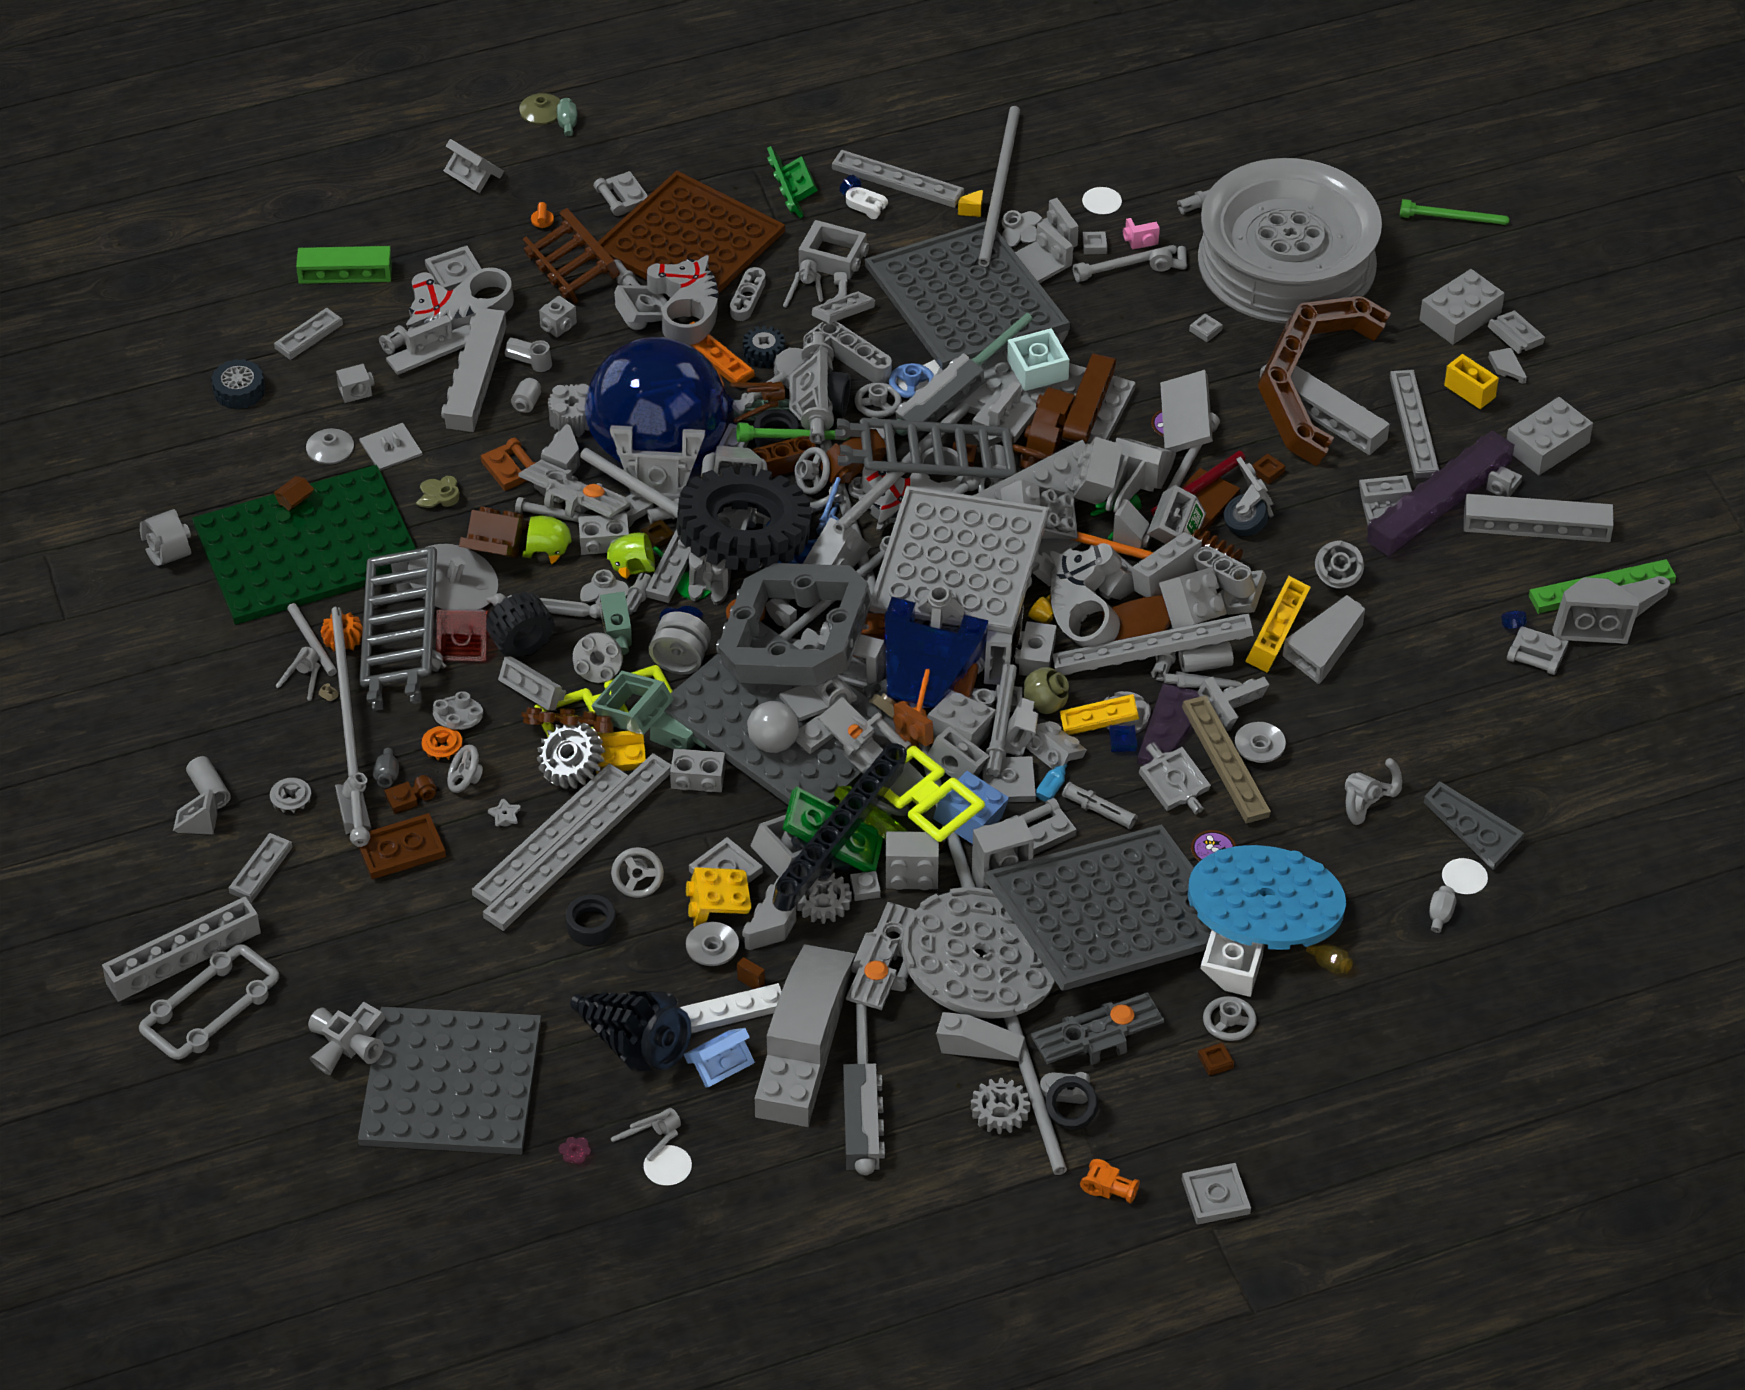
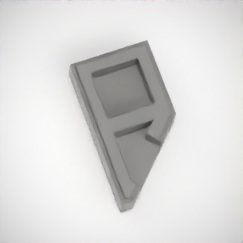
(1506, 364)

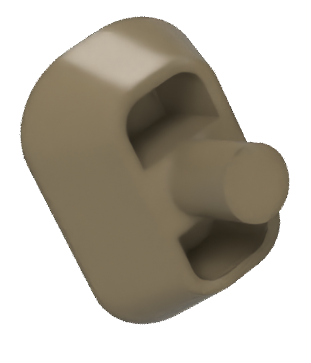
(328, 692)

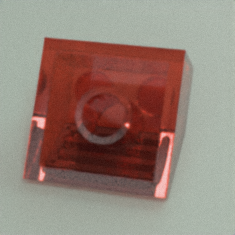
(462, 634)

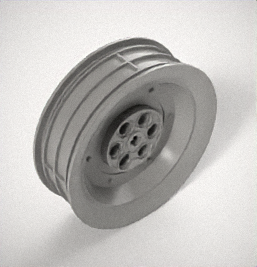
(1287, 237)

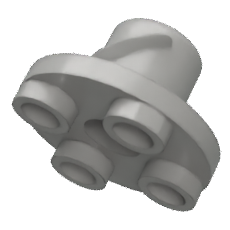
(597, 657)

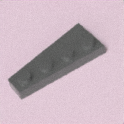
(1480, 829)

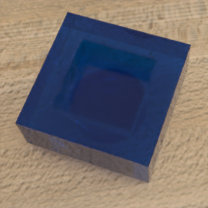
(1122, 738)

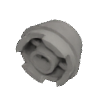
(1339, 564)

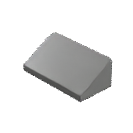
(346, 811)

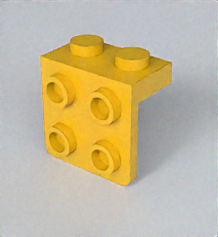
(717, 892)

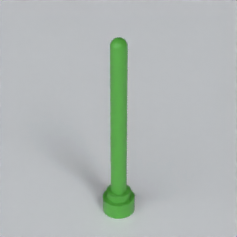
(1409, 209)
(745, 433)

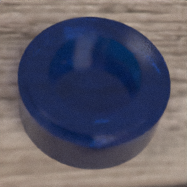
(850, 182)
(1514, 619)

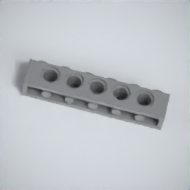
(181, 948)

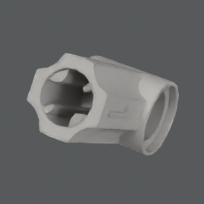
(534, 353)

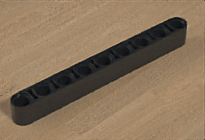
(839, 827)

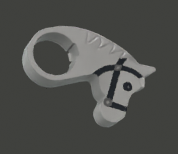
(1073, 590)

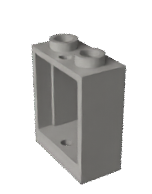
(837, 235)

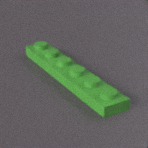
(1549, 597)

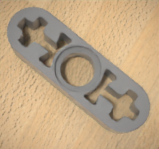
(748, 301)

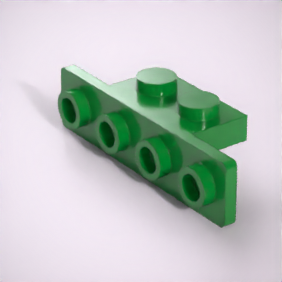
(795, 180)

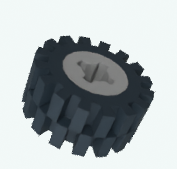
(762, 346)

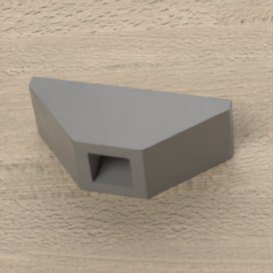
(768, 923)

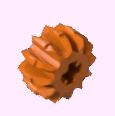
(352, 631)

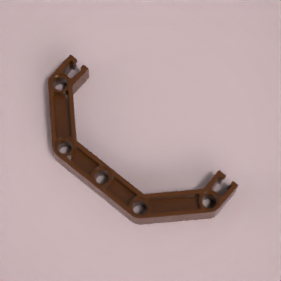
(1276, 384)

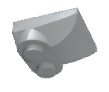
(638, 305)

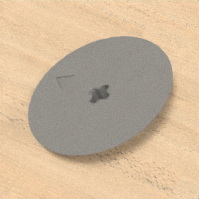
(461, 578)

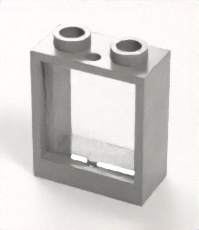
(866, 663)

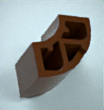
(1049, 421)
(848, 472)

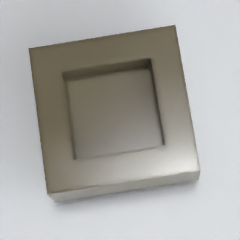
(884, 703)

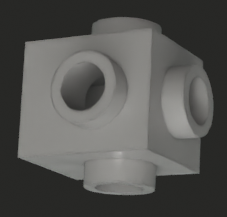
(557, 316)

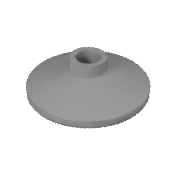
(330, 446)
(1260, 742)
(709, 936)

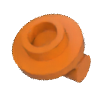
(542, 217)

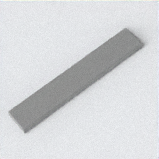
(898, 178)
(1414, 423)

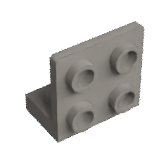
(1048, 254)

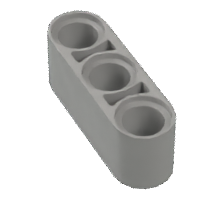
(1230, 573)

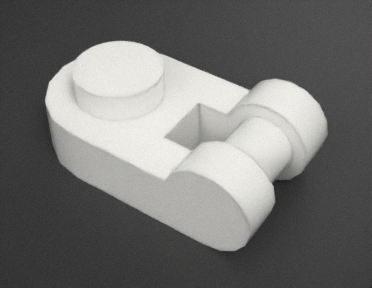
(861, 200)

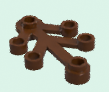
(567, 716)

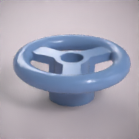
(912, 376)

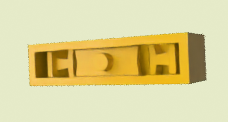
(1278, 624)

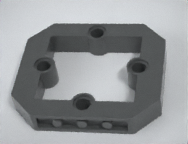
(807, 586)

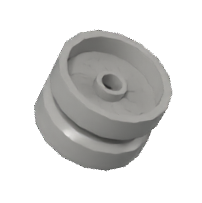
(680, 643)

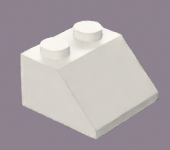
(1232, 963)

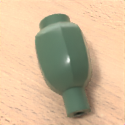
(567, 115)

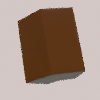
(293, 492)

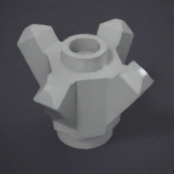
(941, 605)

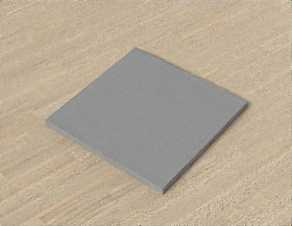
(967, 544)

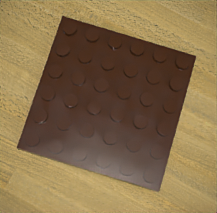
(690, 222)

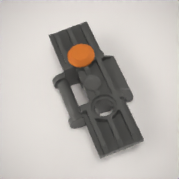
(1097, 1029)

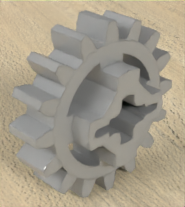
(824, 901)
(1000, 1105)

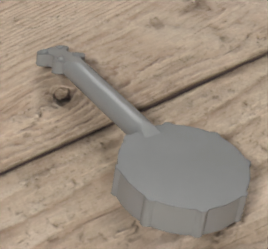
(784, 365)

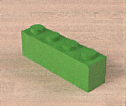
(344, 264)

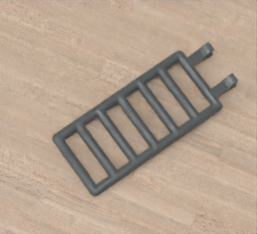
(865, 456)
(414, 675)

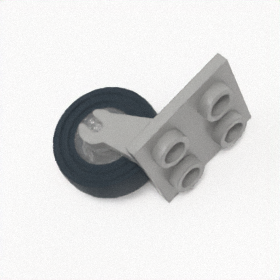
(1250, 511)

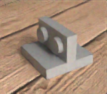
(470, 167)
(1006, 410)

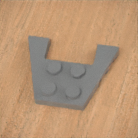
(660, 470)

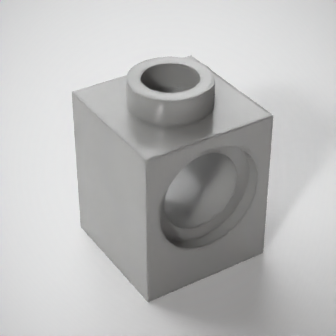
(354, 383)

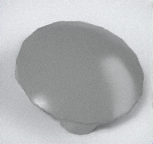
(457, 711)

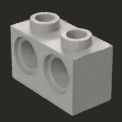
(600, 532)
(697, 770)

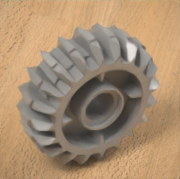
(584, 761)

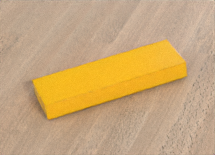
(1099, 714)

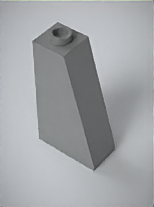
(1324, 639)
(998, 653)

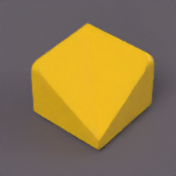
(971, 204)

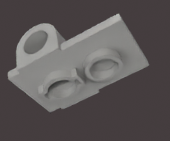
(814, 700)

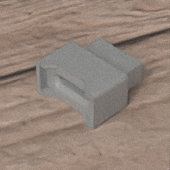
(1021, 728)

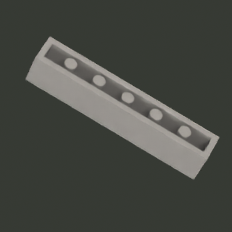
(474, 369)
(1339, 412)
(1538, 518)

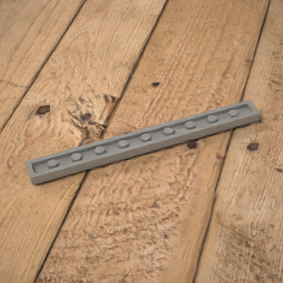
(677, 555)
(577, 842)

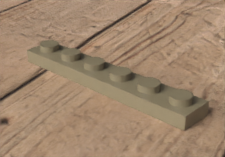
(1226, 759)

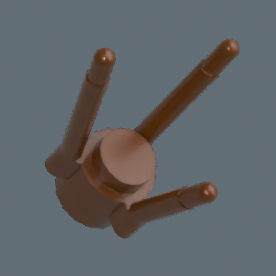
(770, 391)

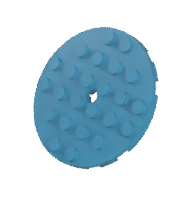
(1235, 900)

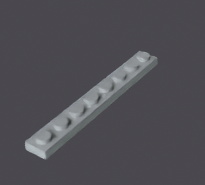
(1153, 644)
(548, 834)

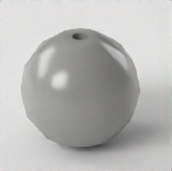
(773, 726)

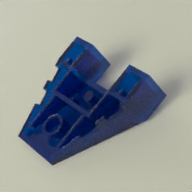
(918, 647)

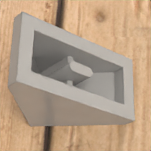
(198, 815)

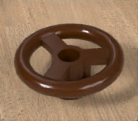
(1028, 456)

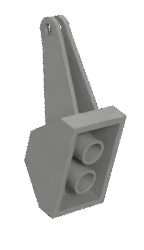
(1139, 468)
(1603, 610)

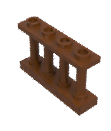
(581, 237)

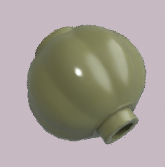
(1046, 689)

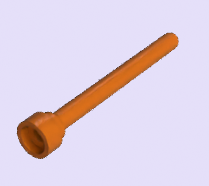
(1118, 547)

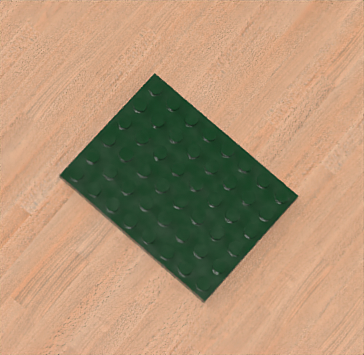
(305, 554)

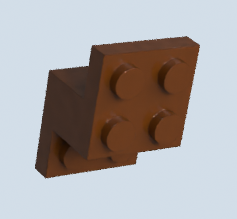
(495, 532)

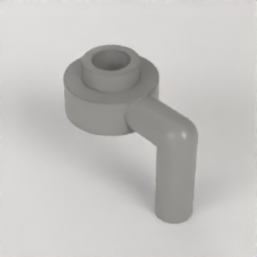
(1162, 259)

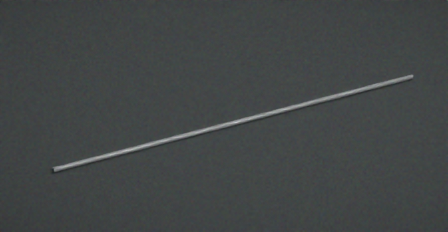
(966, 880)

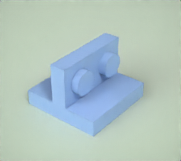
(721, 1056)

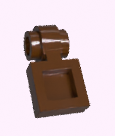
(404, 797)

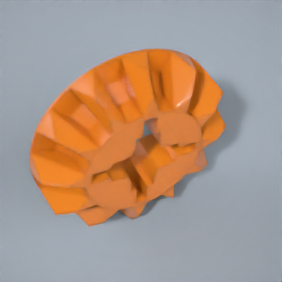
(441, 734)

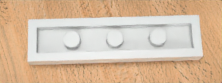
(733, 1008)

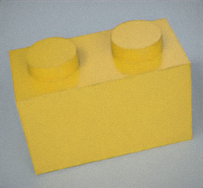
(1471, 381)

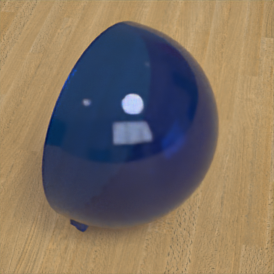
(658, 391)

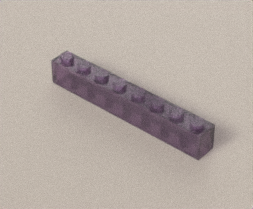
(1439, 493)

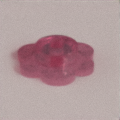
(574, 1150)

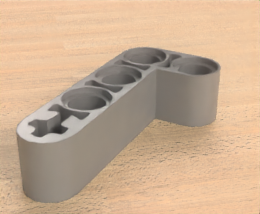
(854, 351)

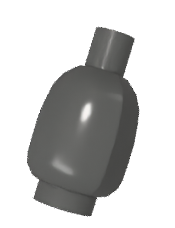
(386, 769)

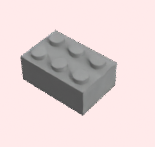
(1461, 306)
(1549, 435)
(1000, 846)

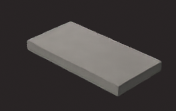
(1186, 411)

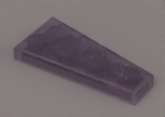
(1167, 722)

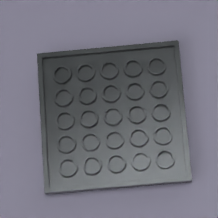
(451, 1081)

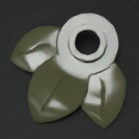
(439, 491)

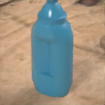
(1051, 783)

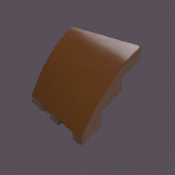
(1142, 617)

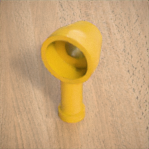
(1042, 610)

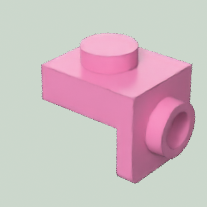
(1141, 235)

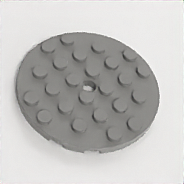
(943, 960)

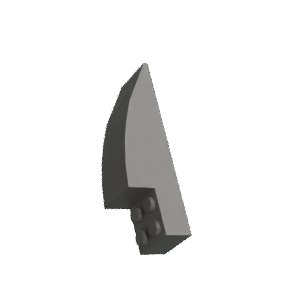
(802, 1035)

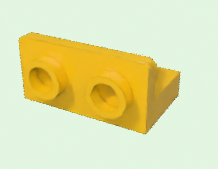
(623, 750)

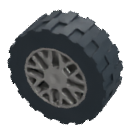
(238, 384)

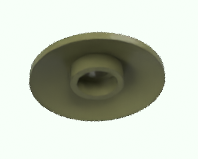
(539, 108)

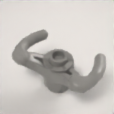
(1365, 790)

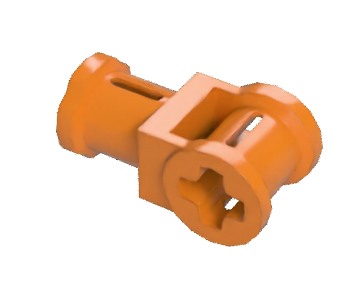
(1108, 1182)

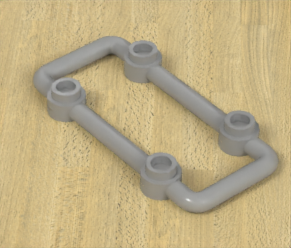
(198, 1038)

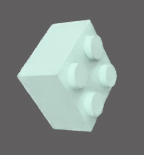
(1038, 359)

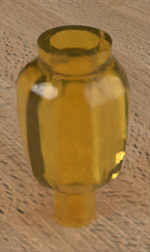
(1331, 957)

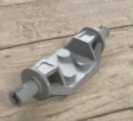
(809, 388)

